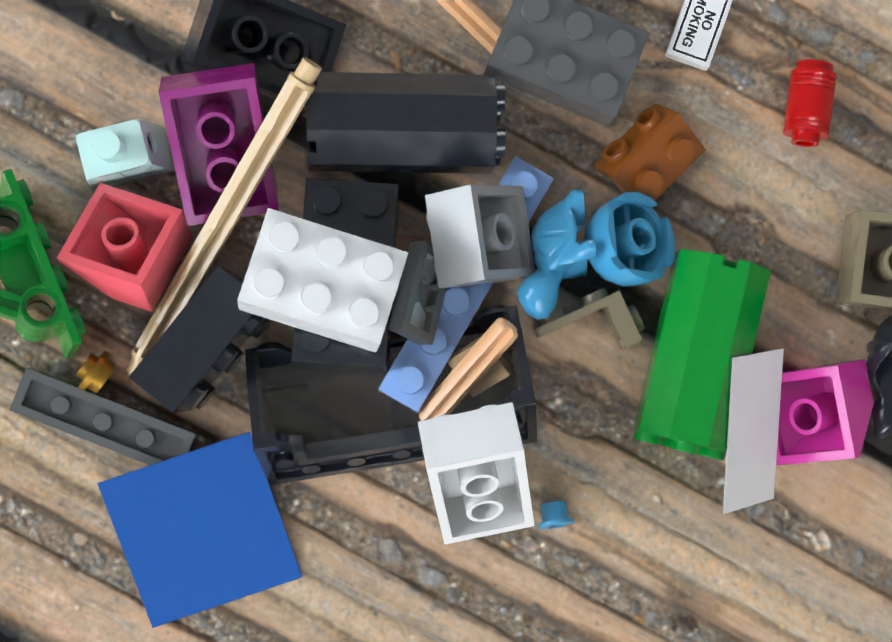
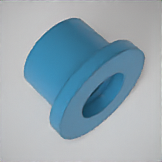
(555, 515)

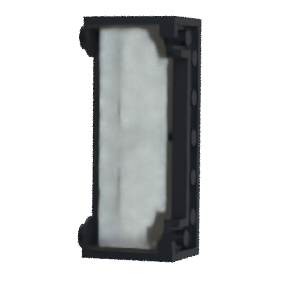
(341, 423)

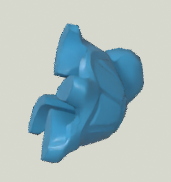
(556, 255)

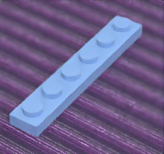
(420, 365)

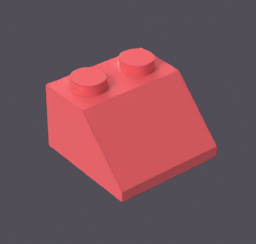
(127, 245)

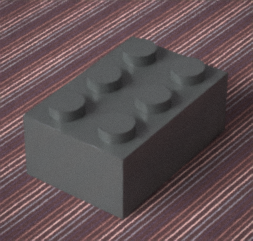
(567, 56)

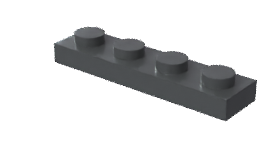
(100, 419)

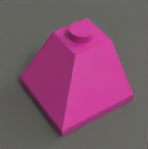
(824, 413)

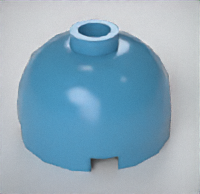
(630, 240)

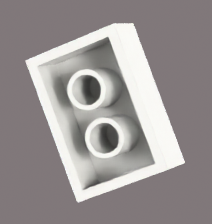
(322, 280)
(477, 472)

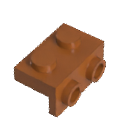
(650, 153)

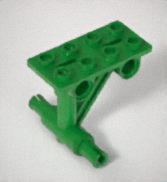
(28, 275)

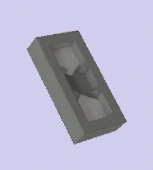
(418, 297)

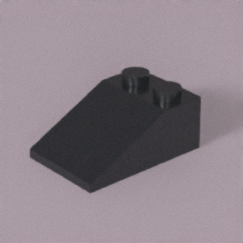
(263, 33)

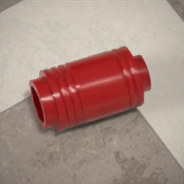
(810, 102)

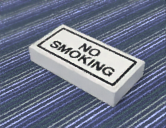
(698, 32)

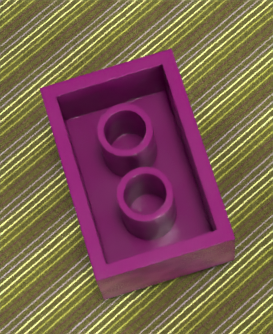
(209, 129)

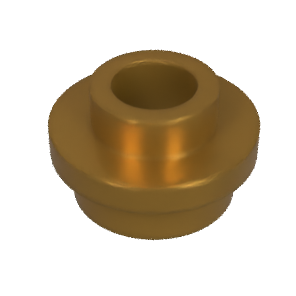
(95, 371)

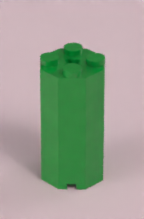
(704, 323)

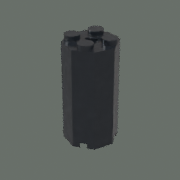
(405, 123)

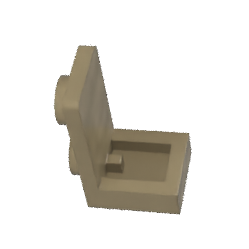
(623, 320)

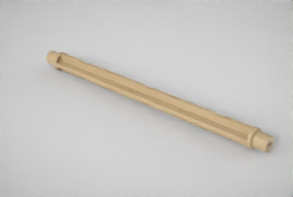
(230, 205)

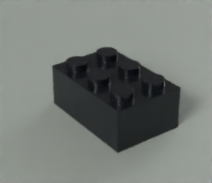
(199, 345)

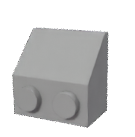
(479, 235)

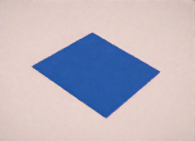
(200, 530)

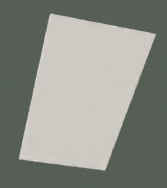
(753, 429)

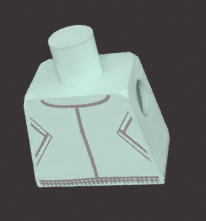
(122, 153)

